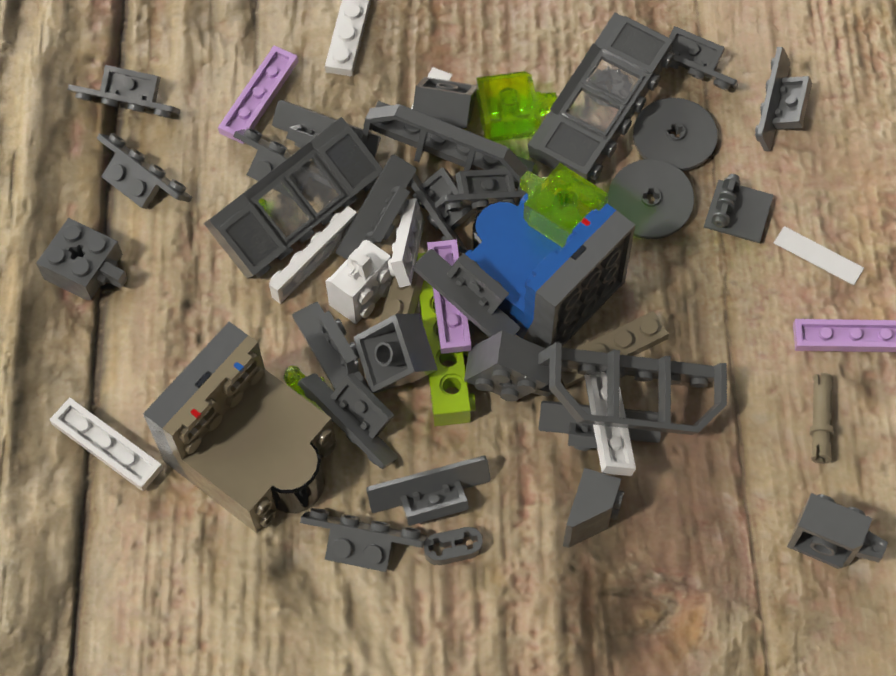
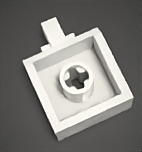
(360, 282)

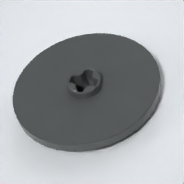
(684, 117)
(669, 188)

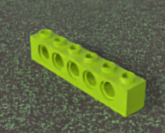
(446, 408)

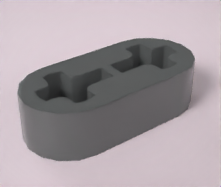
(454, 553)

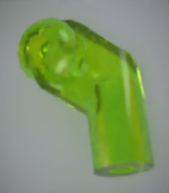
(293, 376)

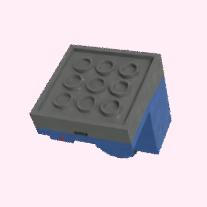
(550, 285)

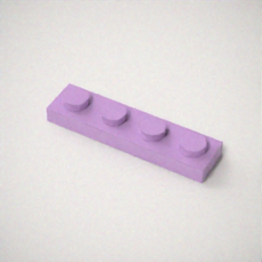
(259, 92)
(451, 323)
(844, 335)

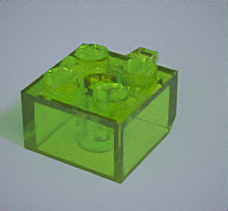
(511, 105)
(559, 202)

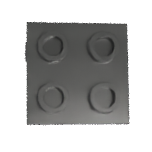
(738, 209)

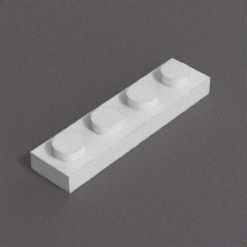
(347, 37)
(407, 244)
(306, 261)
(612, 442)
(106, 444)

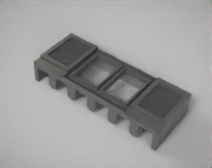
(602, 97)
(294, 199)

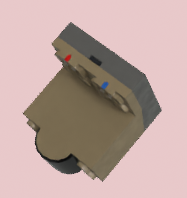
(242, 432)

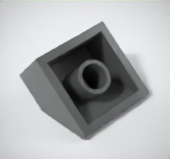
(445, 100)
(395, 352)
(593, 507)

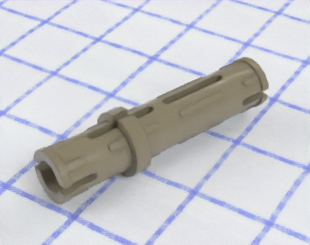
(822, 427)

